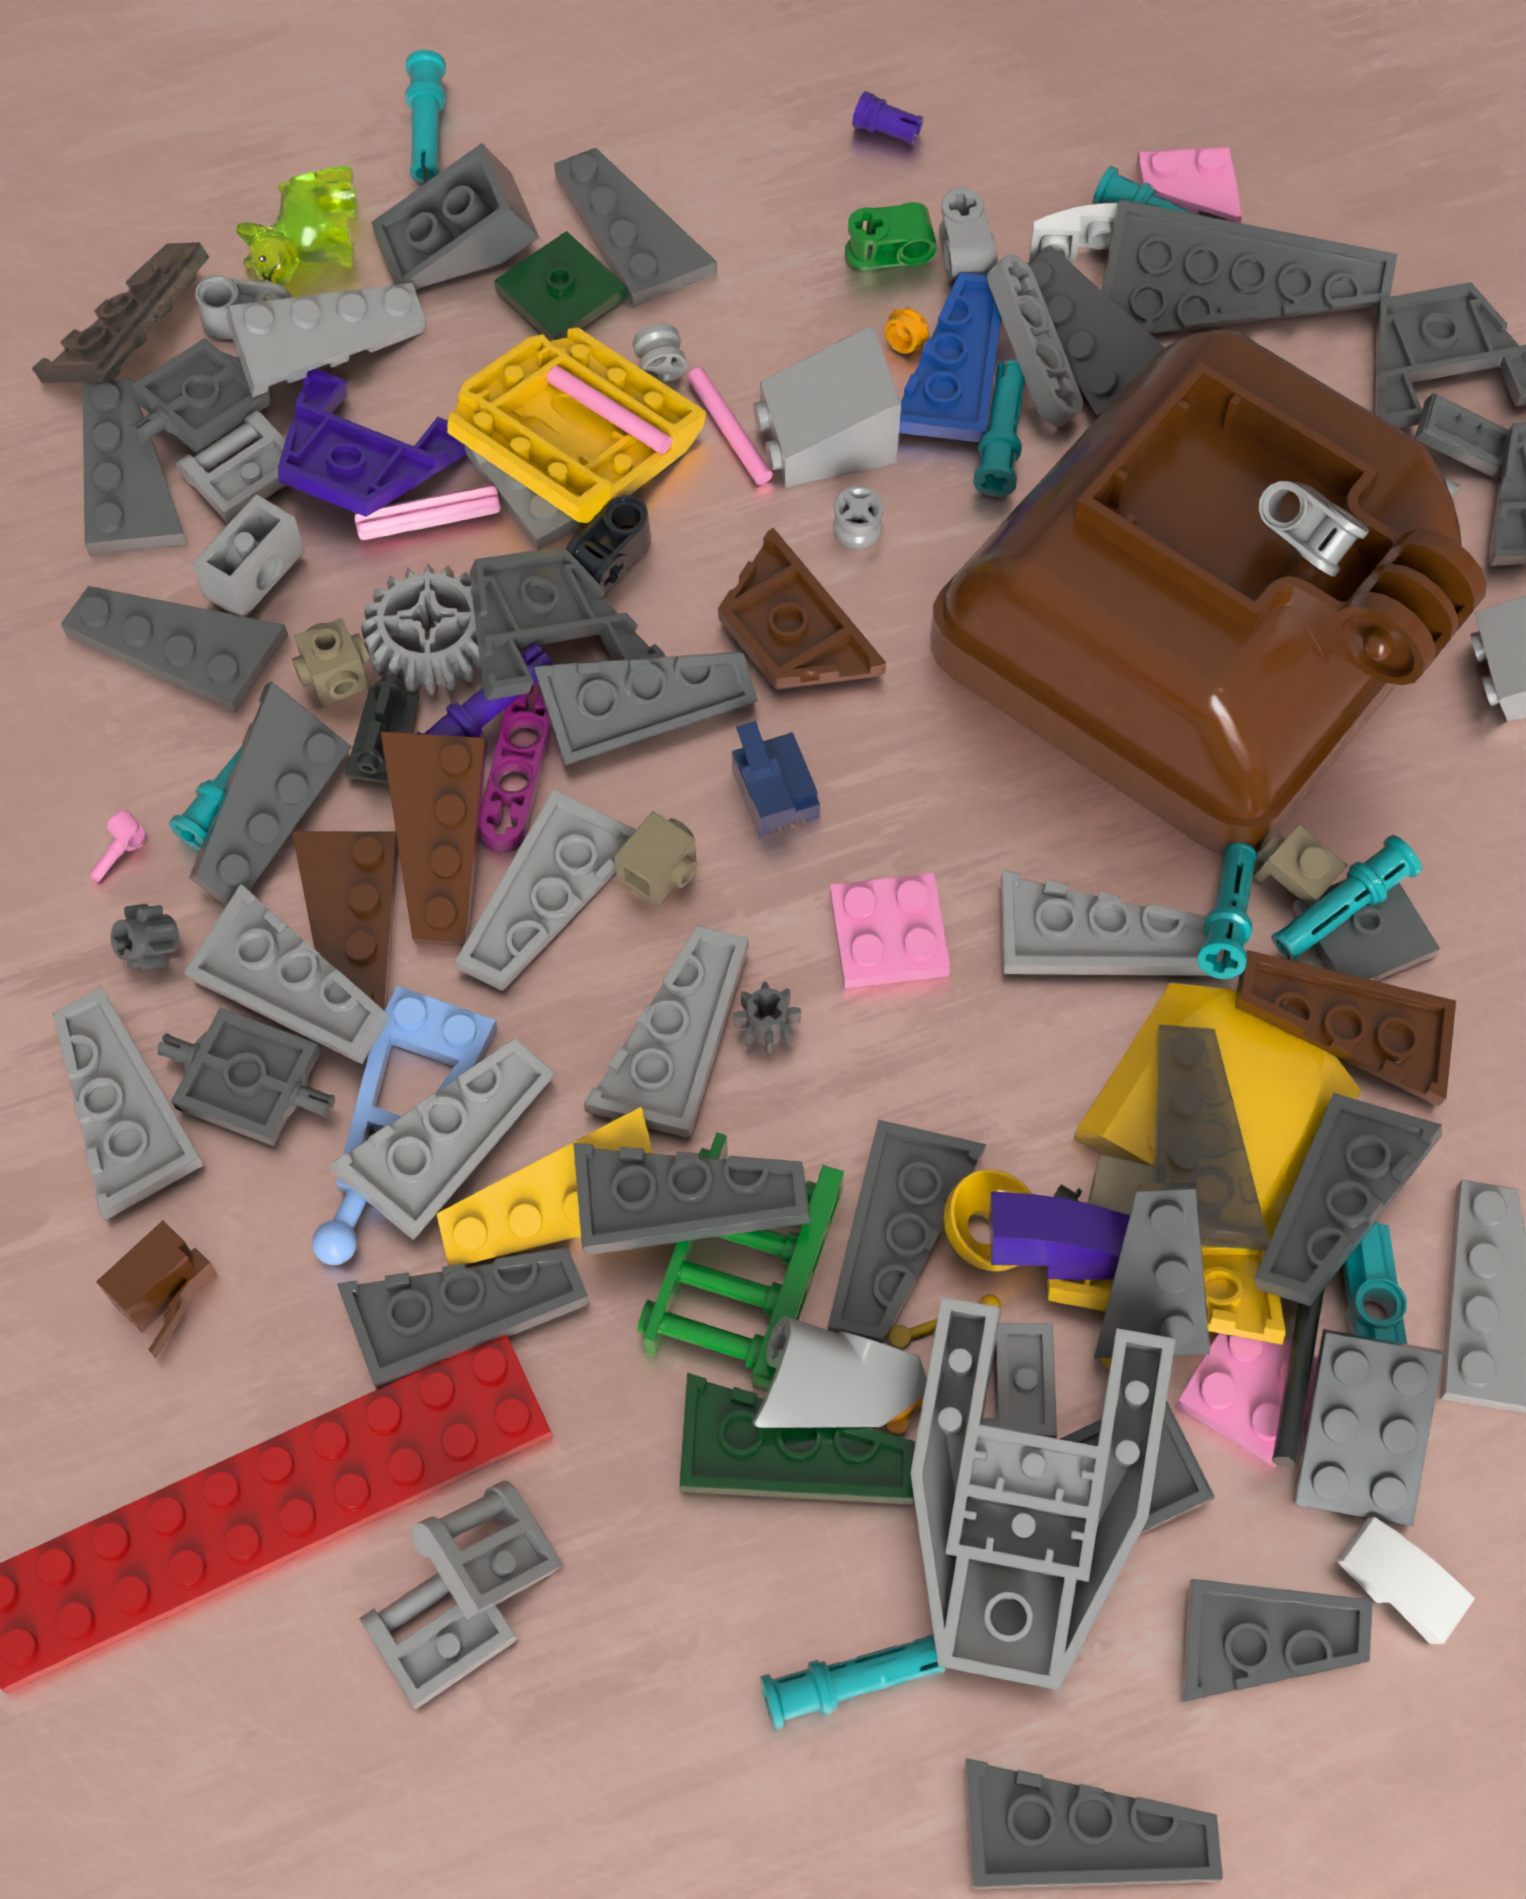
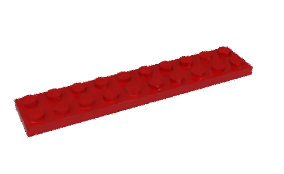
(262, 1508)

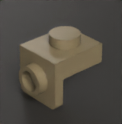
(1300, 864)

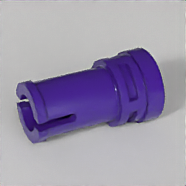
(877, 115)

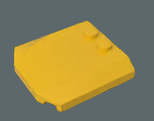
(557, 442)
(1273, 1077)

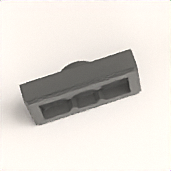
(1462, 435)

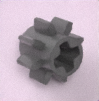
(144, 936)
(765, 1004)

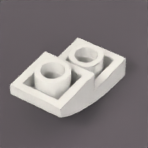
(1074, 228)
(1409, 1579)

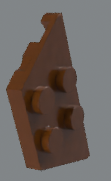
(793, 623)

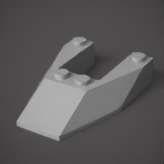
(1022, 1524)

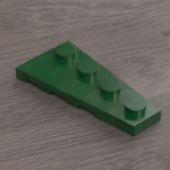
(823, 1463)

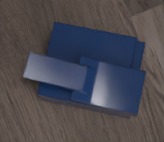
(774, 780)

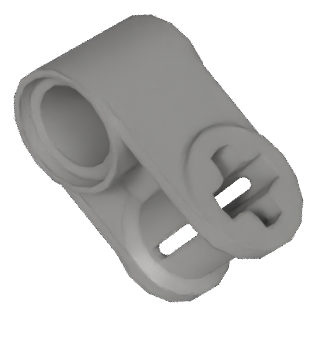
(966, 234)
(218, 292)
(1319, 531)

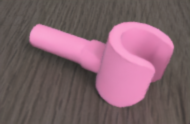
(128, 837)

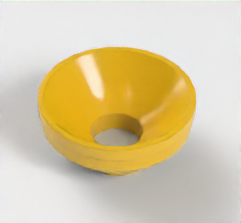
(971, 1198)

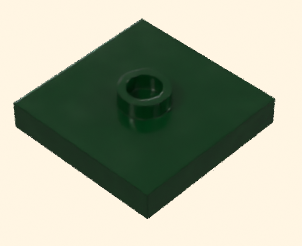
(561, 287)

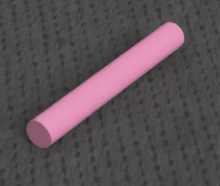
(609, 409)
(729, 426)

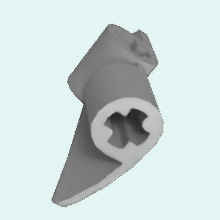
(836, 1379)

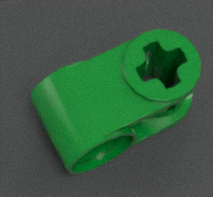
(894, 234)

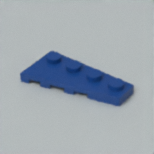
(957, 366)

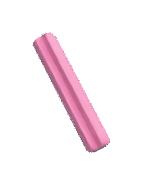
(428, 512)

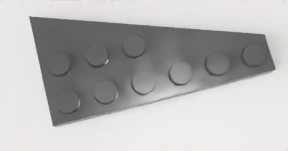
(1211, 272)

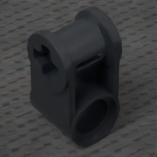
(606, 548)

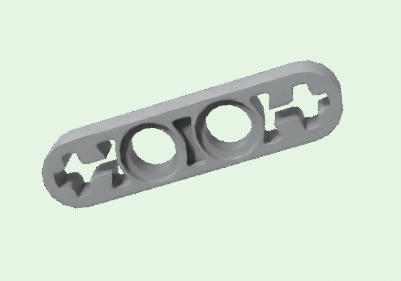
(1052, 384)

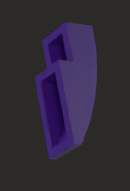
(1070, 1235)

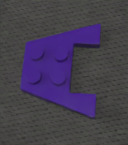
(351, 462)

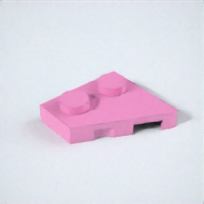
(1193, 179)

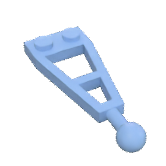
(424, 1028)

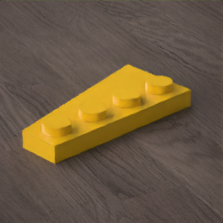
(533, 1203)
(1231, 1295)

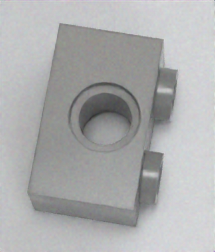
(249, 556)

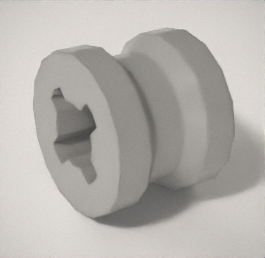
(660, 352)
(860, 505)

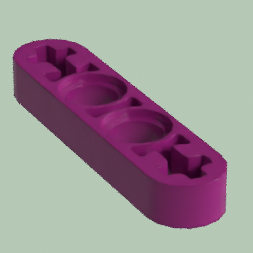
(510, 759)

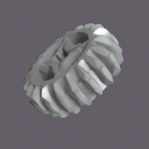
(403, 618)

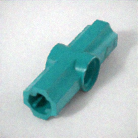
(1372, 1277)

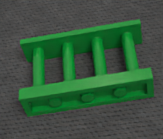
(787, 1299)

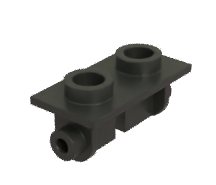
(385, 710)

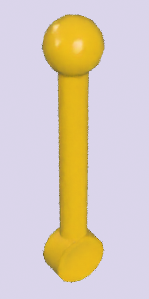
(901, 1336)

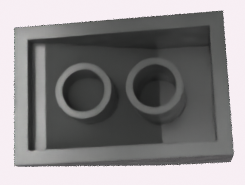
(456, 223)

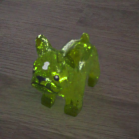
(310, 215)

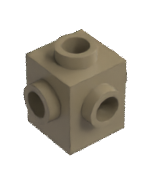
(331, 661)

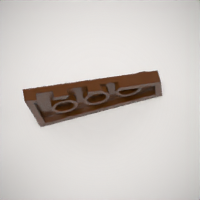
(436, 820)
(351, 902)
(1365, 1022)

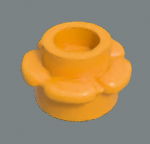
(906, 330)

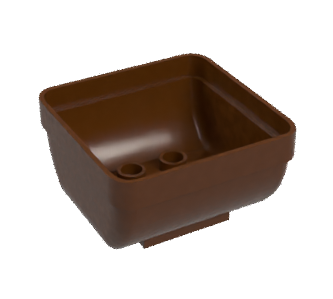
(1179, 635)

